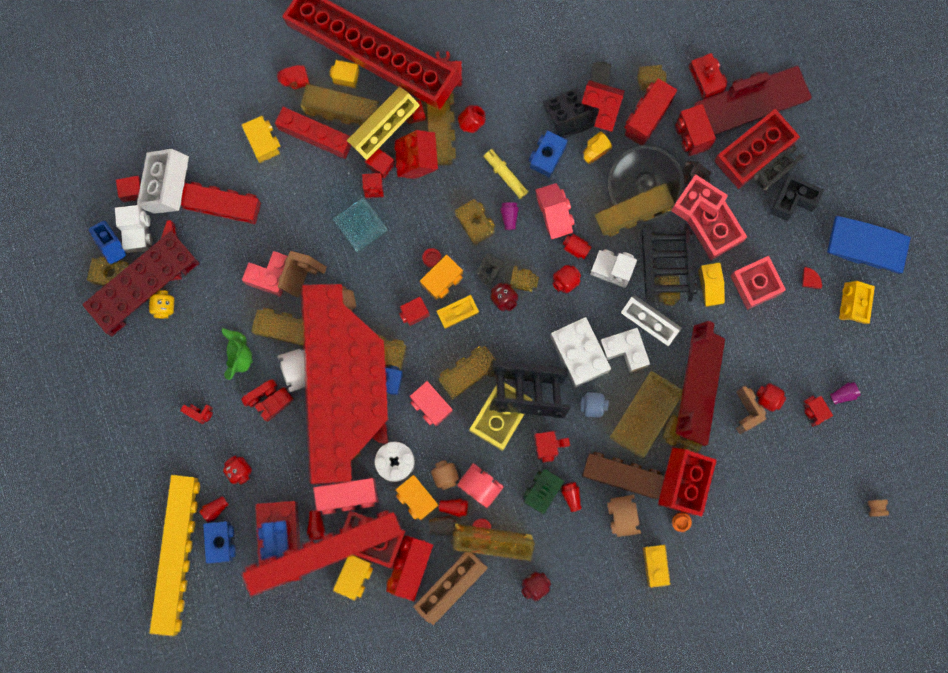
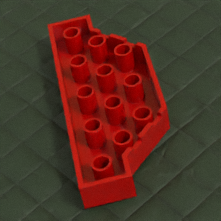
(341, 383)

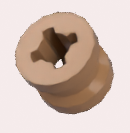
(878, 508)

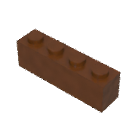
(623, 476)

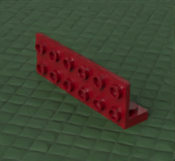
(139, 282)
(700, 384)

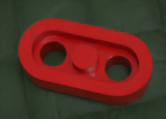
(252, 398)

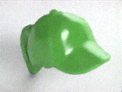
(238, 353)

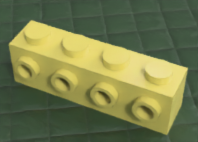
(383, 123)

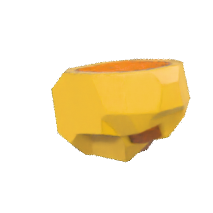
(596, 147)

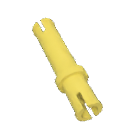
(501, 168)

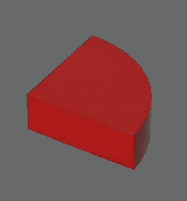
(811, 279)
(381, 435)

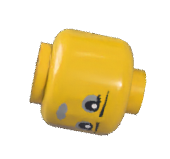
(161, 305)

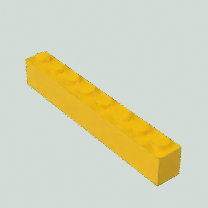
(174, 555)

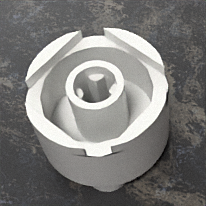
(293, 369)
(383, 462)

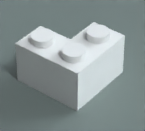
(134, 228)
(614, 268)
(630, 346)

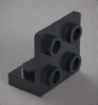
(569, 113)

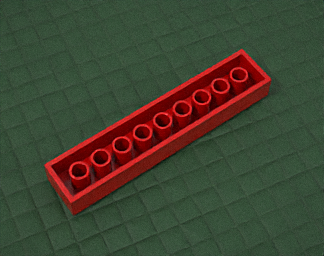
(373, 49)

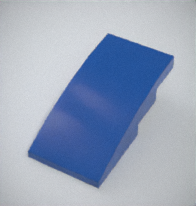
(868, 244)

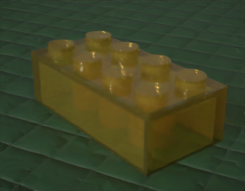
(646, 414)

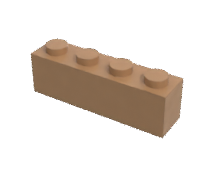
(450, 587)

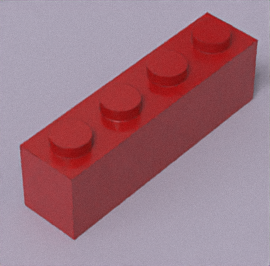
(313, 132)
(220, 203)

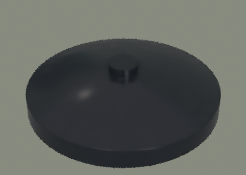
(642, 170)

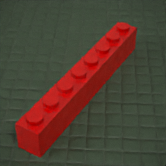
(322, 553)

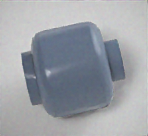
(594, 404)

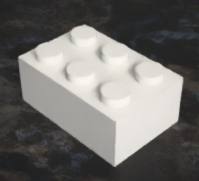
(162, 181)
(580, 352)

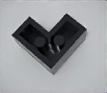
(793, 193)

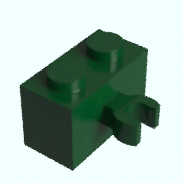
(543, 491)

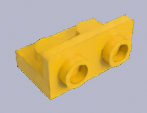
(857, 302)

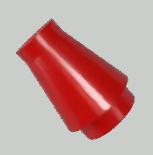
(572, 496)
(455, 507)
(213, 509)
(315, 525)

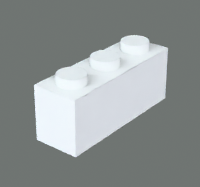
(651, 320)

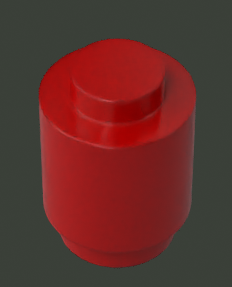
(576, 246)

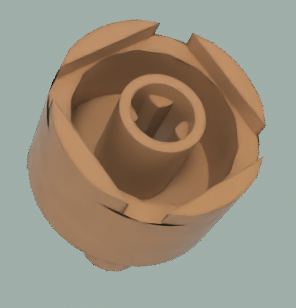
(624, 515)

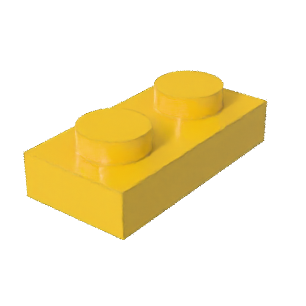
(457, 311)

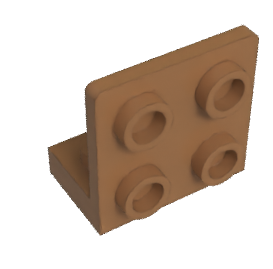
(296, 270)
(756, 412)

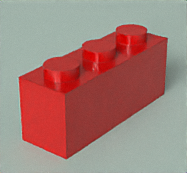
(409, 568)

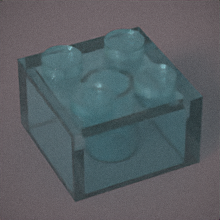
(360, 225)

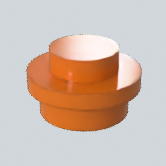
(681, 522)

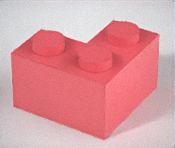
(699, 194)
(555, 210)
(265, 278)

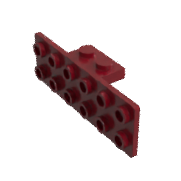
(755, 98)

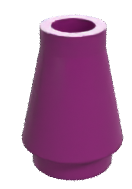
(509, 214)
(846, 393)

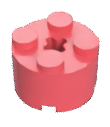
(480, 485)

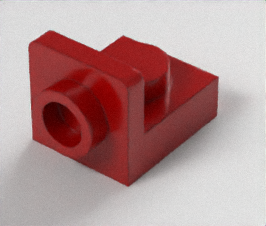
(193, 412)

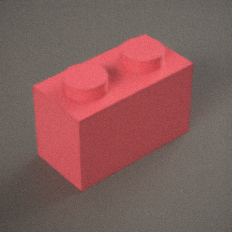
(431, 404)

